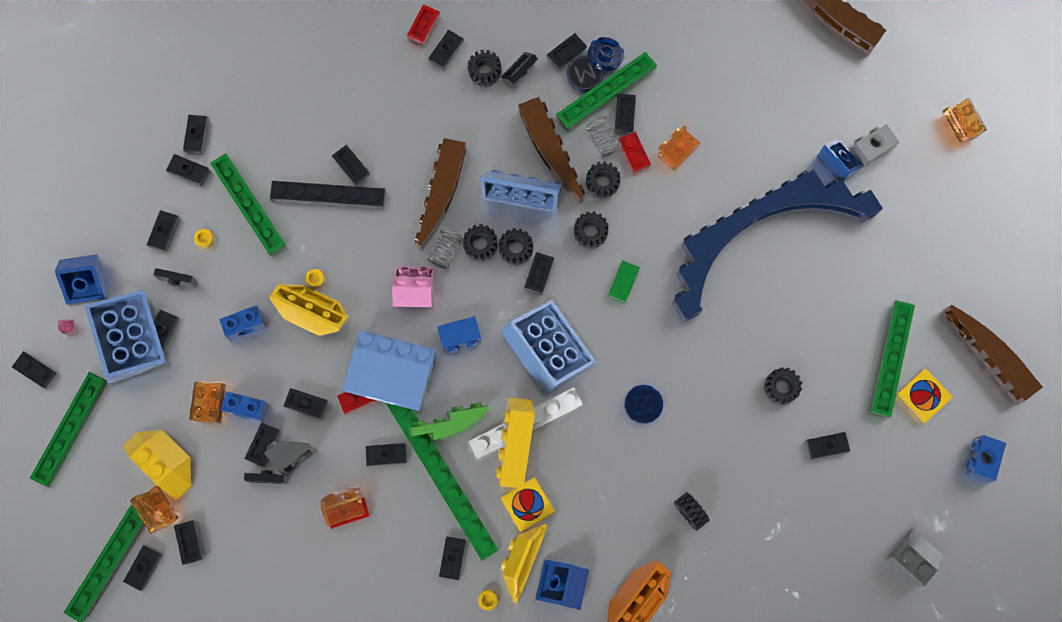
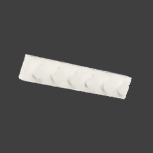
(544, 414)

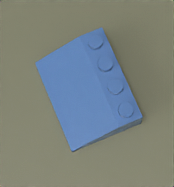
(520, 190)
(125, 335)
(548, 347)
(389, 370)

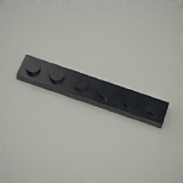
(327, 194)

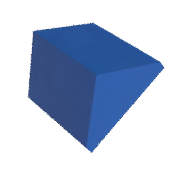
(839, 160)

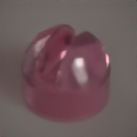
(65, 326)

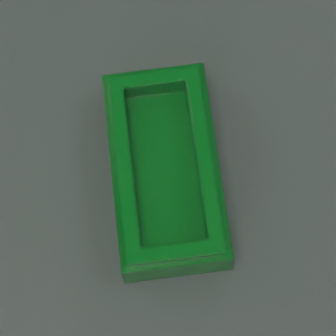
(623, 281)

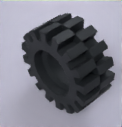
(488, 77)
(603, 169)
(587, 240)
(480, 253)
(515, 257)
(791, 377)
(691, 511)

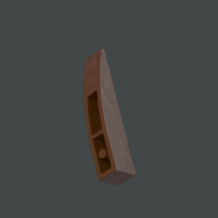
(848, 22)
(548, 145)
(442, 188)
(996, 355)

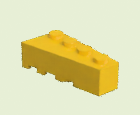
(515, 442)

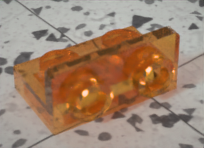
(677, 148)
(154, 510)

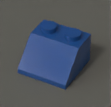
(81, 279)
(562, 584)

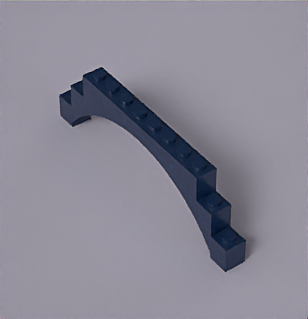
(802, 193)

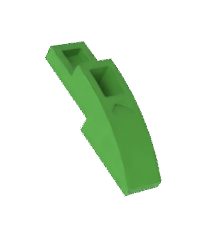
(457, 420)

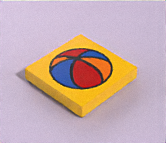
(924, 395)
(527, 505)

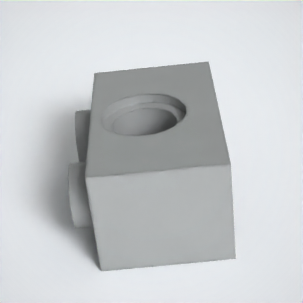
(882, 137)

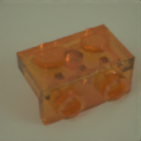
(964, 120)
(207, 402)
(342, 506)

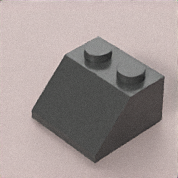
(288, 455)
(916, 558)

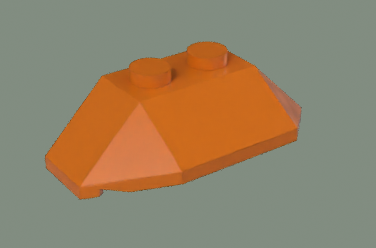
(640, 594)

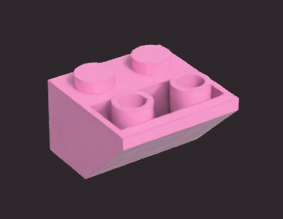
(413, 286)

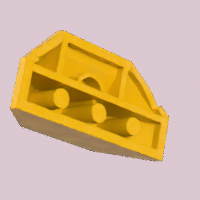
(308, 308)
(161, 461)
(521, 559)

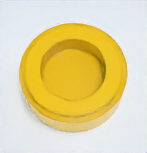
(204, 238)
(315, 278)
(488, 600)

